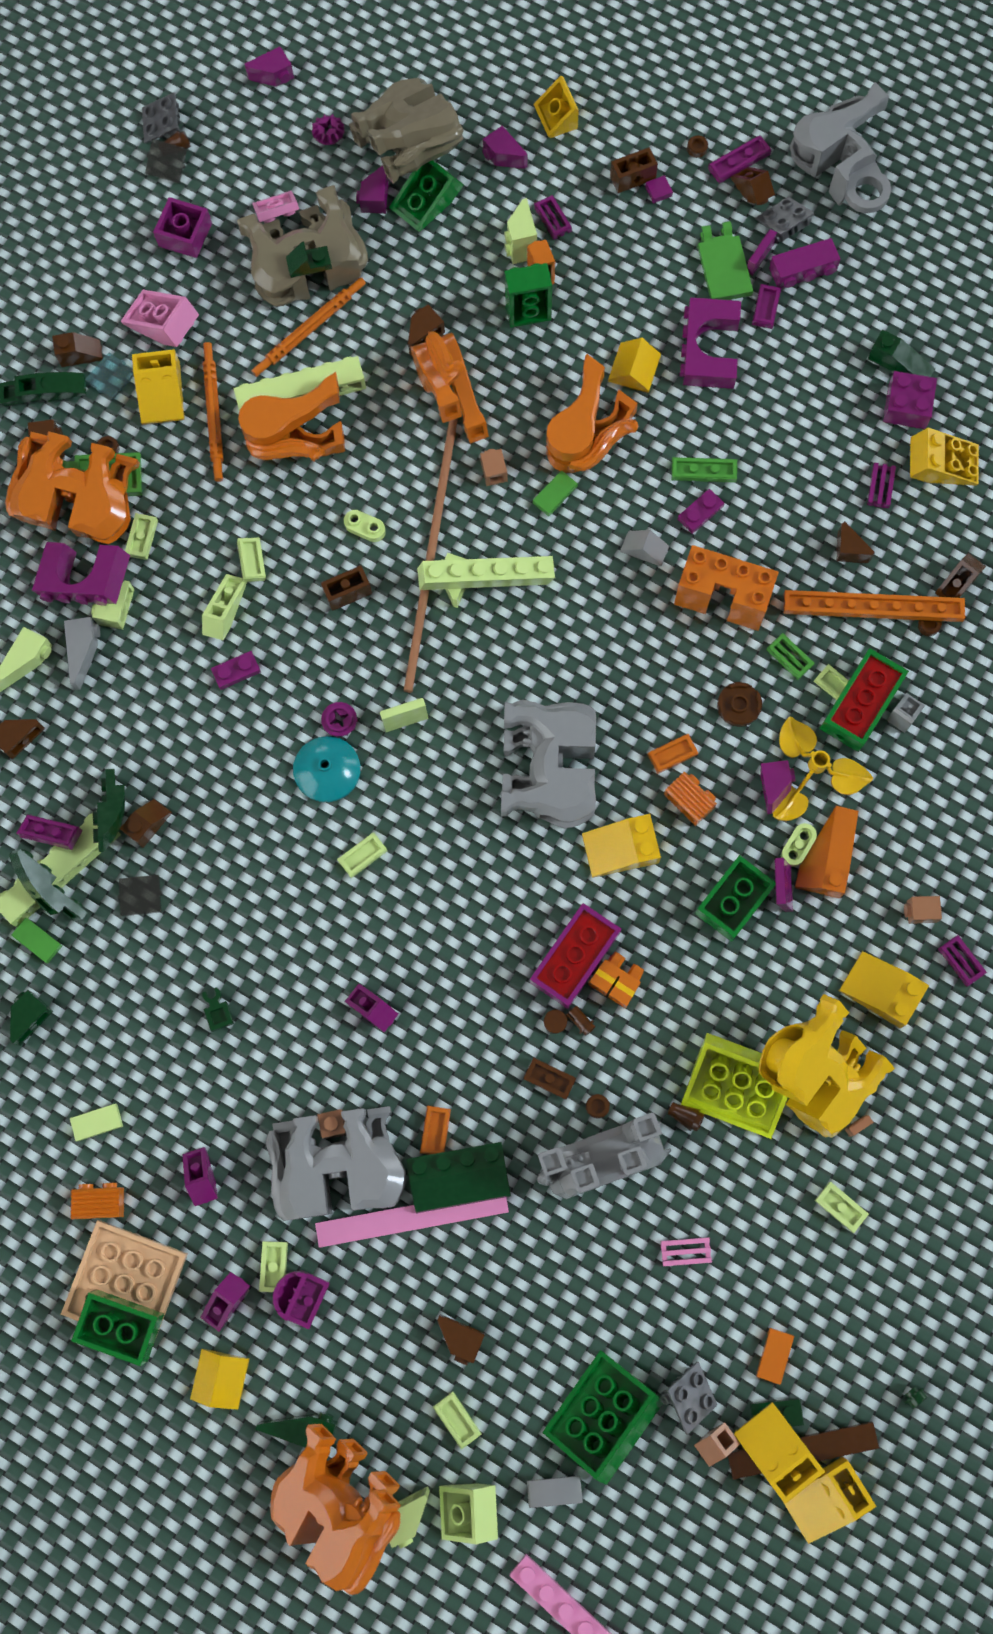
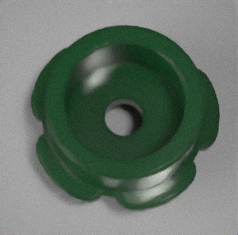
(915, 1397)

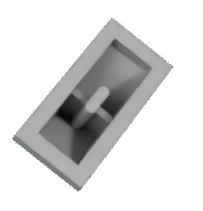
(645, 546)
(905, 712)

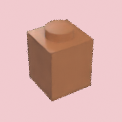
(493, 467)
(923, 909)
(331, 1124)
(717, 1444)

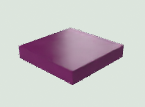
(783, 885)

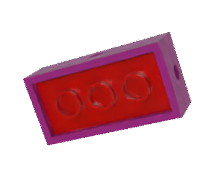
(575, 955)

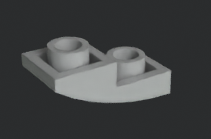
(554, 1491)

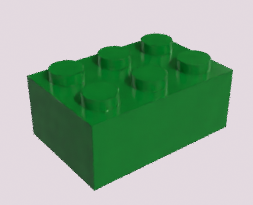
(528, 295)
(735, 898)
(117, 1327)

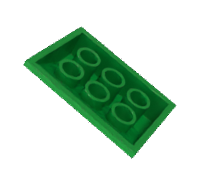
(603, 1417)

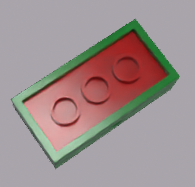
(864, 700)

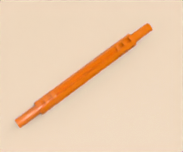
(308, 327)
(213, 412)

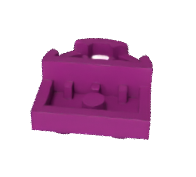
(299, 1297)

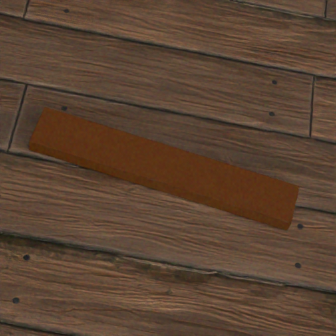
(821, 1445)

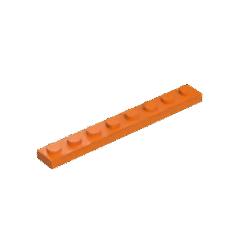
(874, 606)

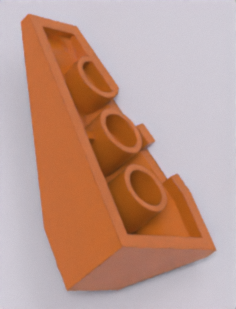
(829, 858)

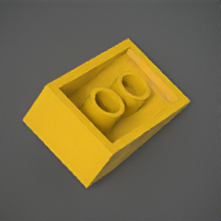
(622, 846)
(884, 989)

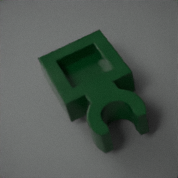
(218, 1013)

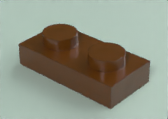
(549, 1078)

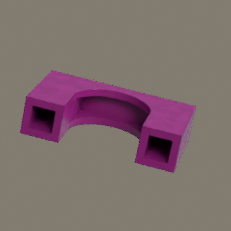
(699, 367)
(99, 587)

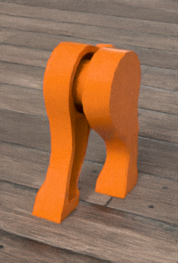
(442, 365)
(274, 424)
(576, 437)

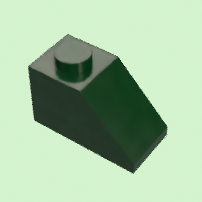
(26, 1016)

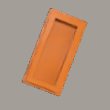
(672, 753)
(435, 1130)
(775, 1356)

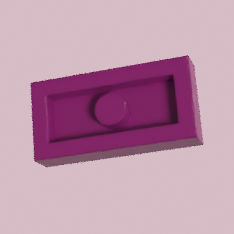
(700, 511)
(236, 670)

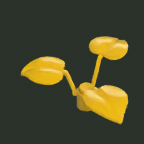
(847, 774)

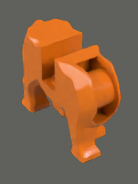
(97, 493)
(320, 1507)

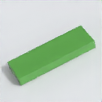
(704, 469)

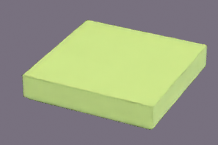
(404, 714)

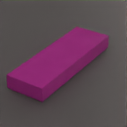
(739, 159)
(49, 832)

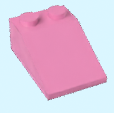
(161, 317)

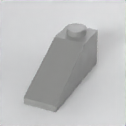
(81, 646)

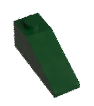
(898, 356)
(294, 1428)

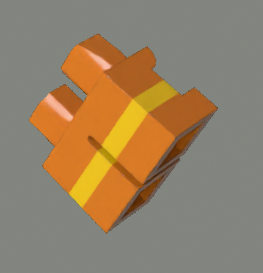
(608, 974)

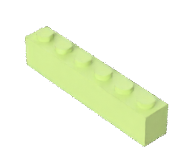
(302, 382)
(485, 572)
(65, 865)

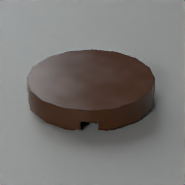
(739, 704)

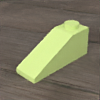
(223, 607)
(23, 657)

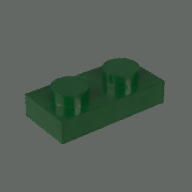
(789, 1408)

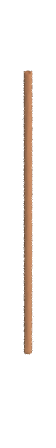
(430, 556)

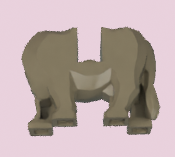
(408, 122)
(272, 246)

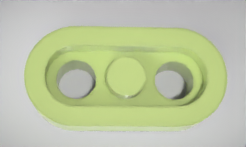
(363, 525)
(799, 846)

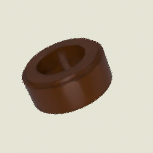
(697, 146)
(109, 442)
(929, 628)
(555, 1021)
(597, 1106)

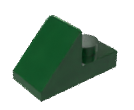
(309, 261)

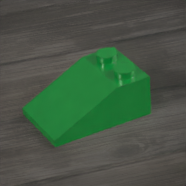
(425, 195)

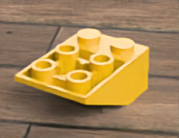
(158, 386)
(943, 458)
(779, 1453)
(830, 1501)

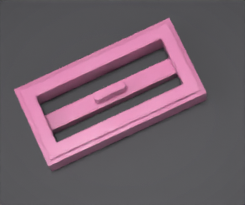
(706, 1250)

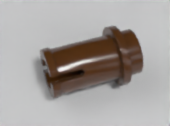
(581, 1021)

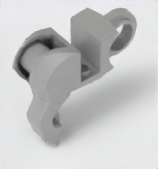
(831, 136)

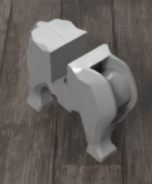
(553, 733)
(603, 1157)
(302, 1168)

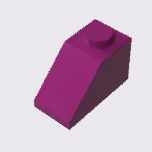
(270, 68)
(504, 150)
(373, 192)
(776, 782)
(371, 1007)
(199, 1177)
(224, 1301)

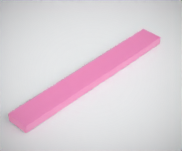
(401, 1220)

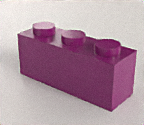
(804, 263)

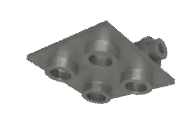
(161, 118)
(786, 218)
(690, 1397)

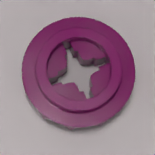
(332, 135)
(344, 710)

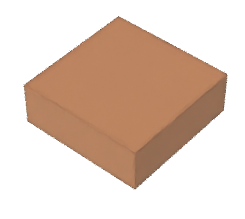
(858, 1125)

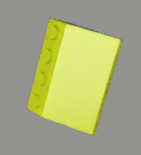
(731, 1088)

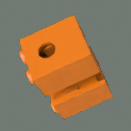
(748, 583)

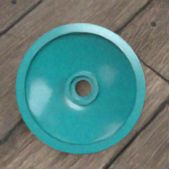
(331, 782)

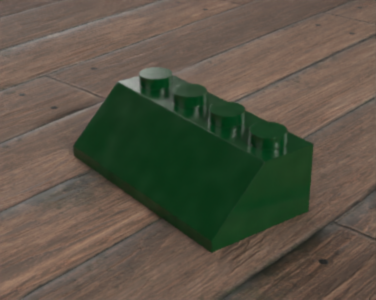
(458, 1177)

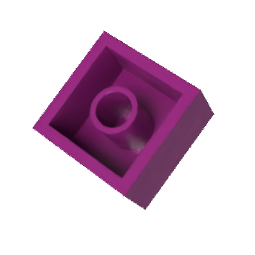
(182, 227)
(910, 400)

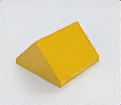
(557, 109)
(635, 365)
(219, 1379)

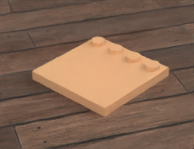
(126, 1268)

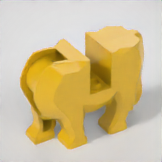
(819, 1080)

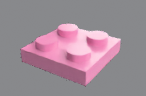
(274, 206)

